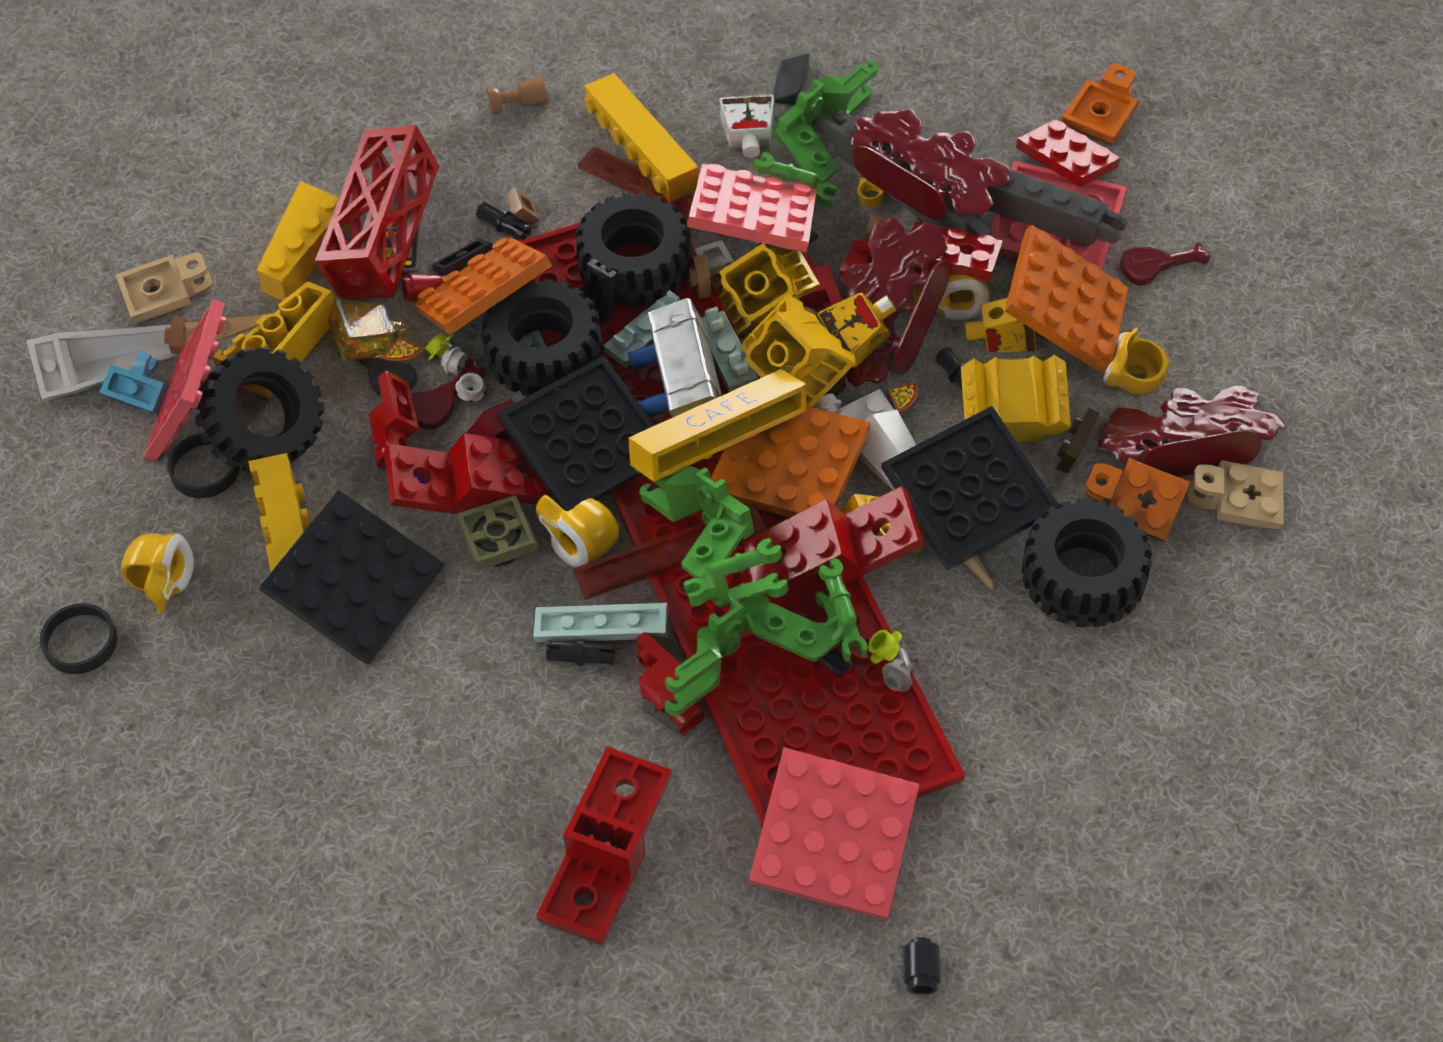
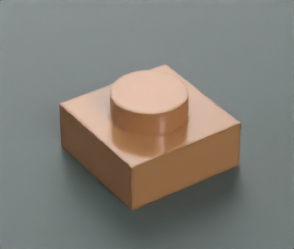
(522, 207)
(700, 277)
(176, 334)

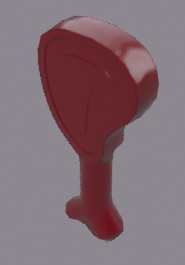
(1143, 264)
(437, 405)

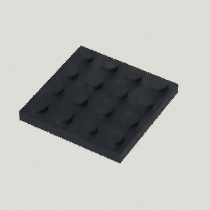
(578, 433)
(970, 487)
(352, 577)

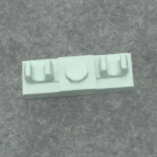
(635, 334)
(727, 351)

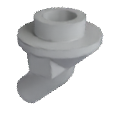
(897, 673)

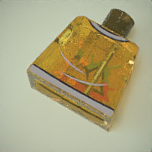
(362, 329)

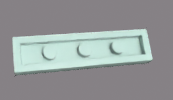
(600, 622)

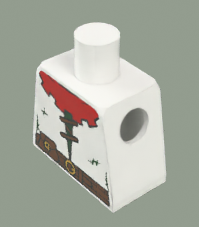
(748, 122)

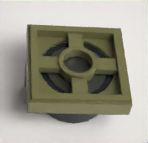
(498, 533)

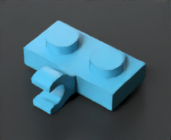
(135, 386)

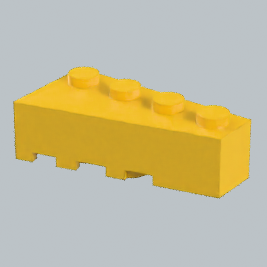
(296, 241)
(292, 328)
(278, 505)

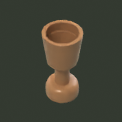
(528, 92)

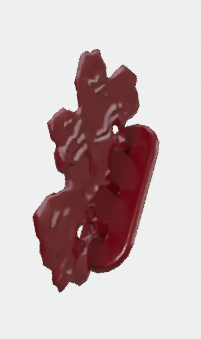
(941, 160)
(893, 275)
(1195, 430)

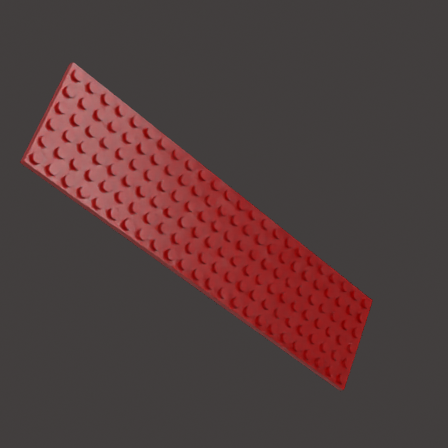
(764, 691)

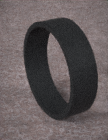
(201, 491)
(69, 612)

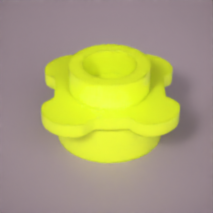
(439, 345)
(884, 646)

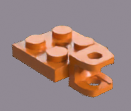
(1110, 95)
(1137, 480)

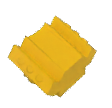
(760, 282)
(800, 346)
(1024, 392)

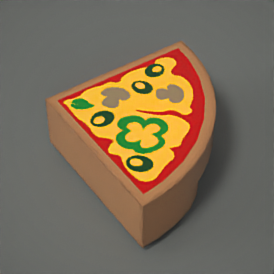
(403, 352)
(903, 397)

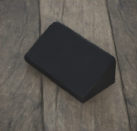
(791, 79)
(458, 260)

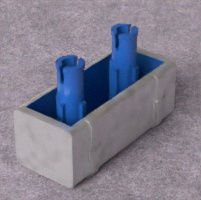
(683, 360)

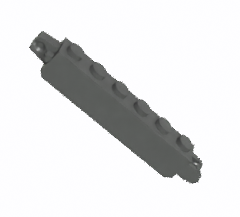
(841, 136)
(1056, 210)

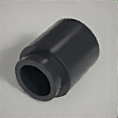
(921, 966)

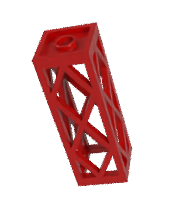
(377, 199)

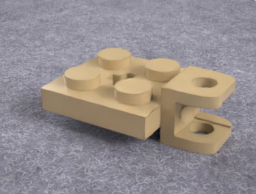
(172, 281)
(1226, 493)

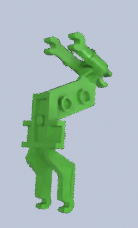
(798, 134)
(727, 524)
(773, 624)

